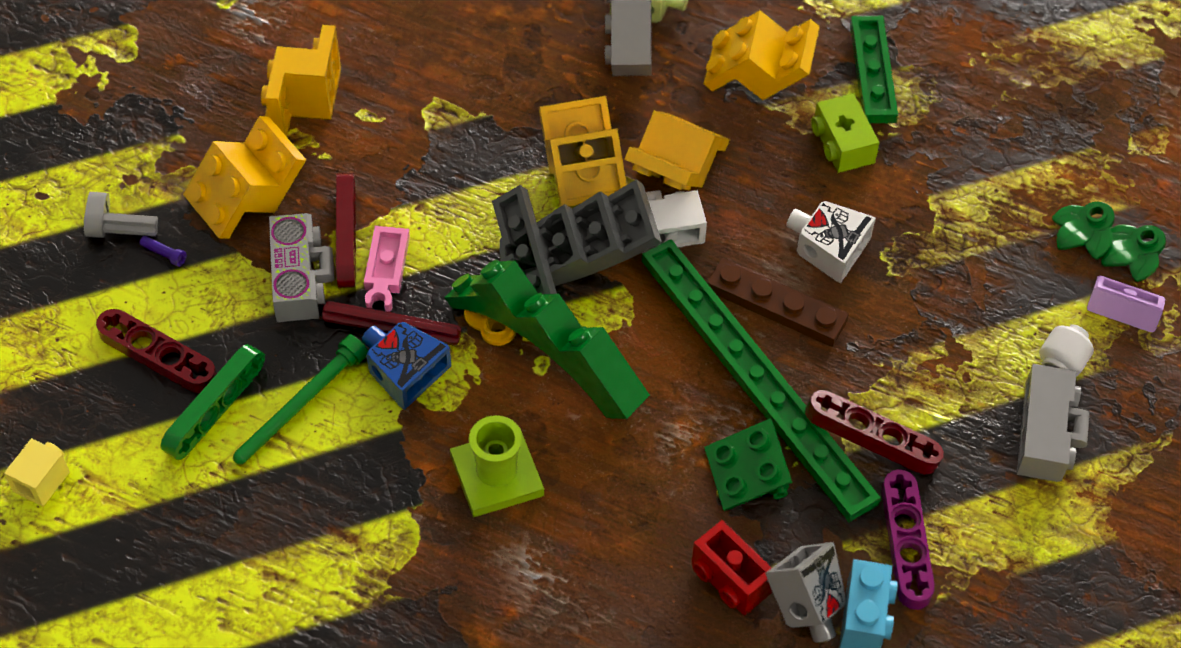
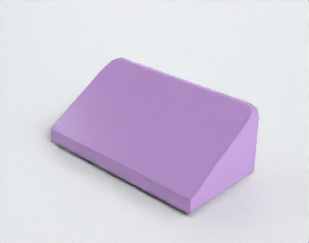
(1126, 304)

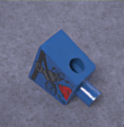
(405, 361)

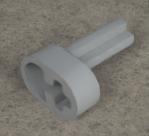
(99, 220)

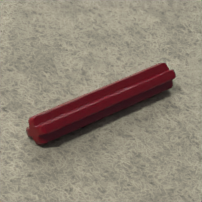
(366, 317)

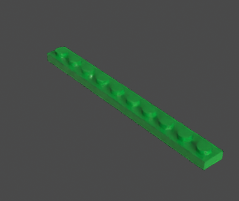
(761, 381)

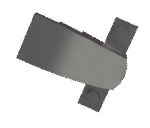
(576, 239)

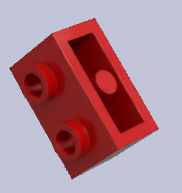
(731, 568)

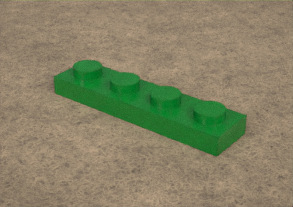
(873, 69)

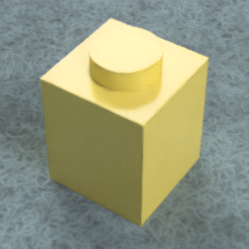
(37, 471)

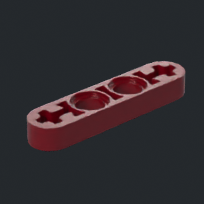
(345, 230)
(159, 347)
(872, 436)

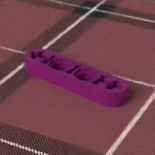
(907, 538)

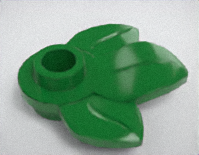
(1081, 229)
(1131, 250)

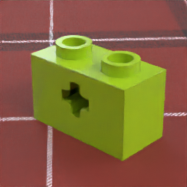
(845, 133)

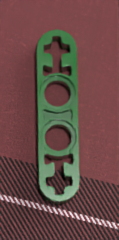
(212, 402)

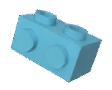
(866, 605)

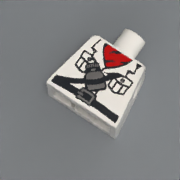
(832, 237)

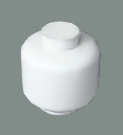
(1067, 348)

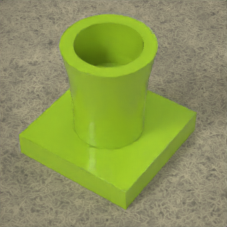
(496, 466)

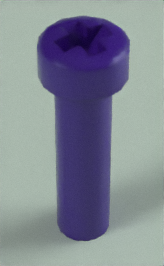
(176, 257)

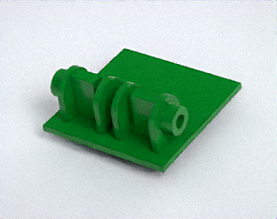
(749, 465)

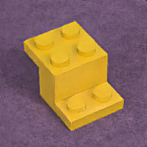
(761, 55)
(303, 81)
(582, 149)
(676, 151)
(244, 177)

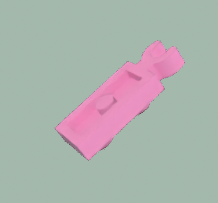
(385, 265)

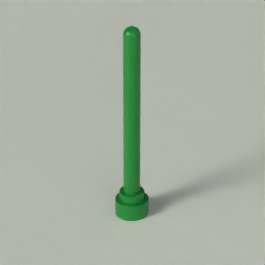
(350, 353)

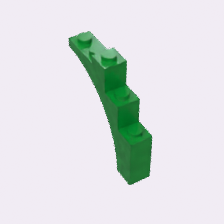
(548, 323)

